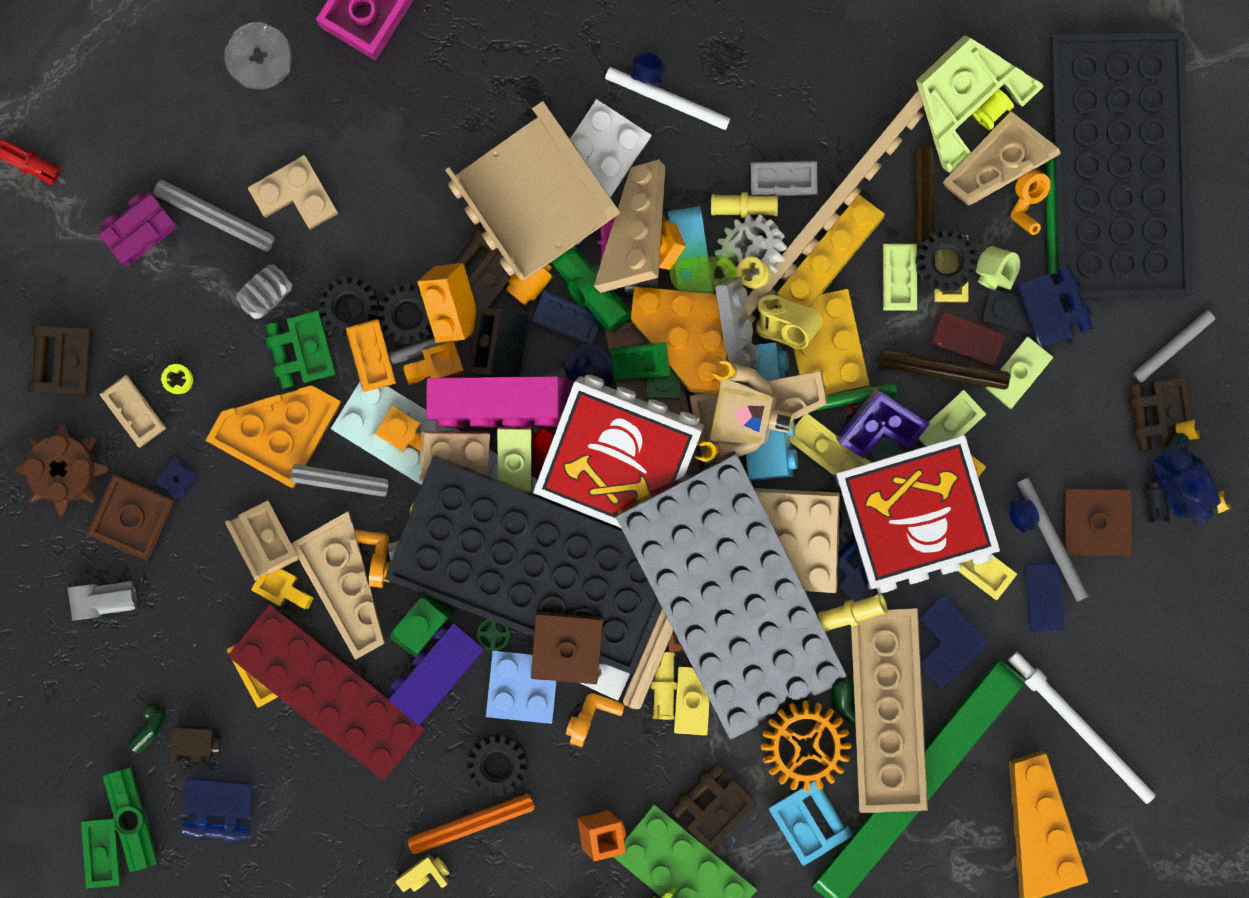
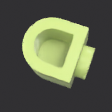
(997, 268)

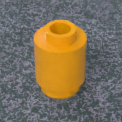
(529, 288)

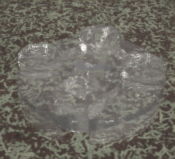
(267, 39)

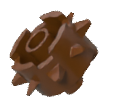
(81, 469)

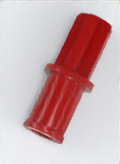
(29, 162)

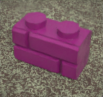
(137, 228)

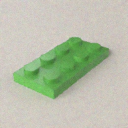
(670, 857)

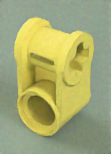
(789, 323)

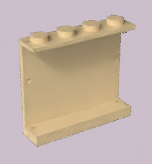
(533, 196)

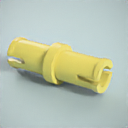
(744, 205)
(853, 612)
(664, 688)

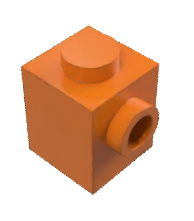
(602, 835)

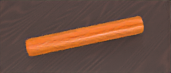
(471, 823)

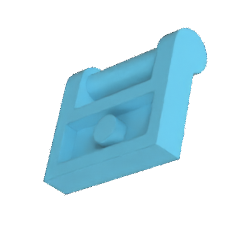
(801, 828)

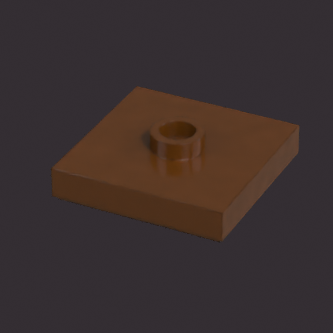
(131, 517)
(1098, 522)
(566, 647)

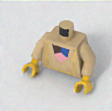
(743, 413)

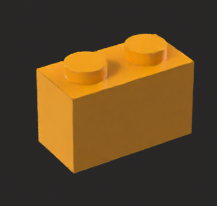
(448, 302)

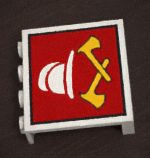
(614, 449)
(918, 514)

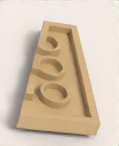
(340, 578)

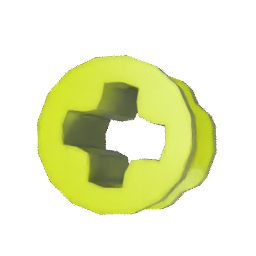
(993, 109)

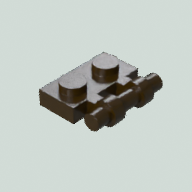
(1171, 407)
(720, 814)

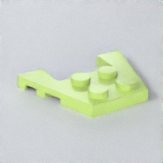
(959, 86)

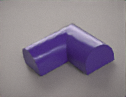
(880, 416)

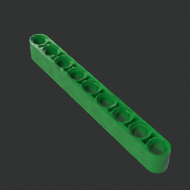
(942, 756)

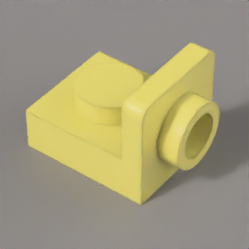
(417, 875)

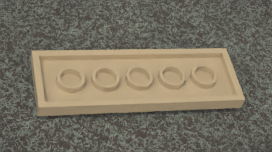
(889, 713)

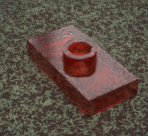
(968, 339)

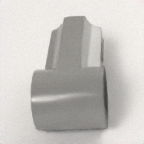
(94, 600)

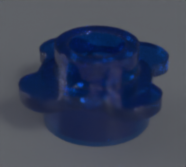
(647, 68)
(174, 469)
(1024, 515)

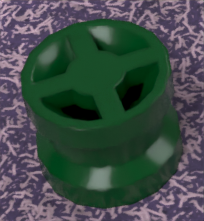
(488, 635)

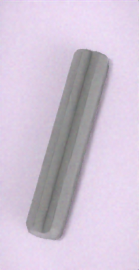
(339, 480)

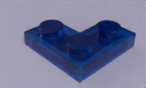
(958, 643)

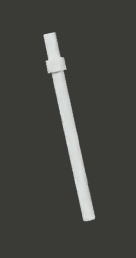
(1037, 681)

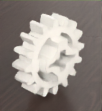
(747, 242)

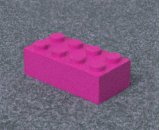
(363, 23)
(496, 399)

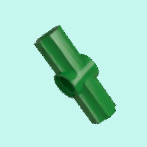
(581, 279)
(135, 841)

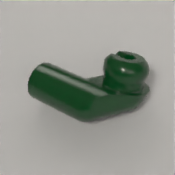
(842, 699)
(150, 730)

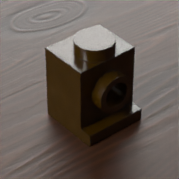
(194, 743)

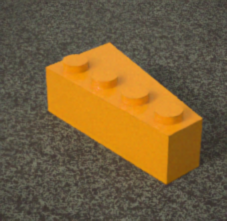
(1044, 840)

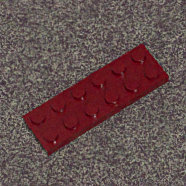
(326, 691)

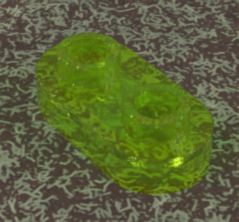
(702, 273)

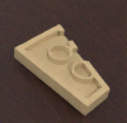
(999, 159)

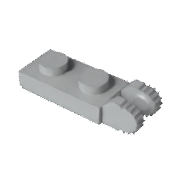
(735, 324)

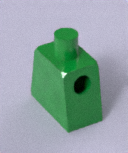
(421, 624)

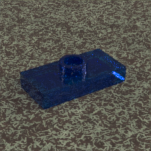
(1044, 597)

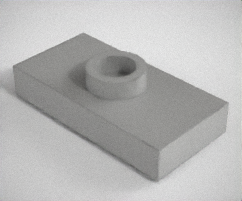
(784, 178)

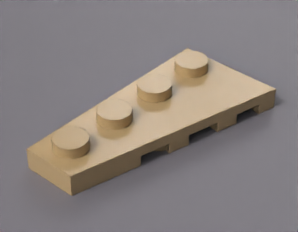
(636, 232)
(795, 395)

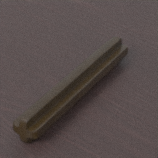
(924, 194)
(945, 369)

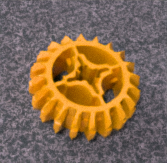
(829, 762)

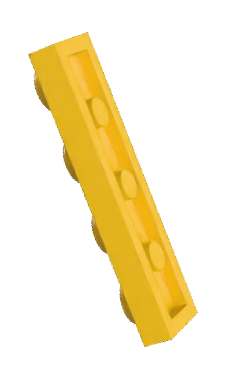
(832, 253)

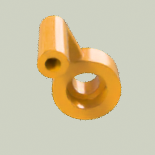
(1031, 190)
(379, 561)
(579, 727)

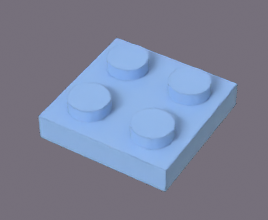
(515, 694)

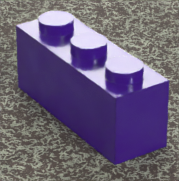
(435, 672)

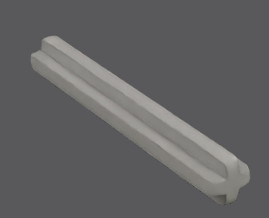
(214, 215)

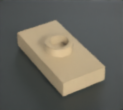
(133, 411)

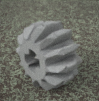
(264, 291)

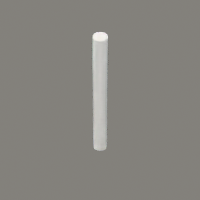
(668, 98)

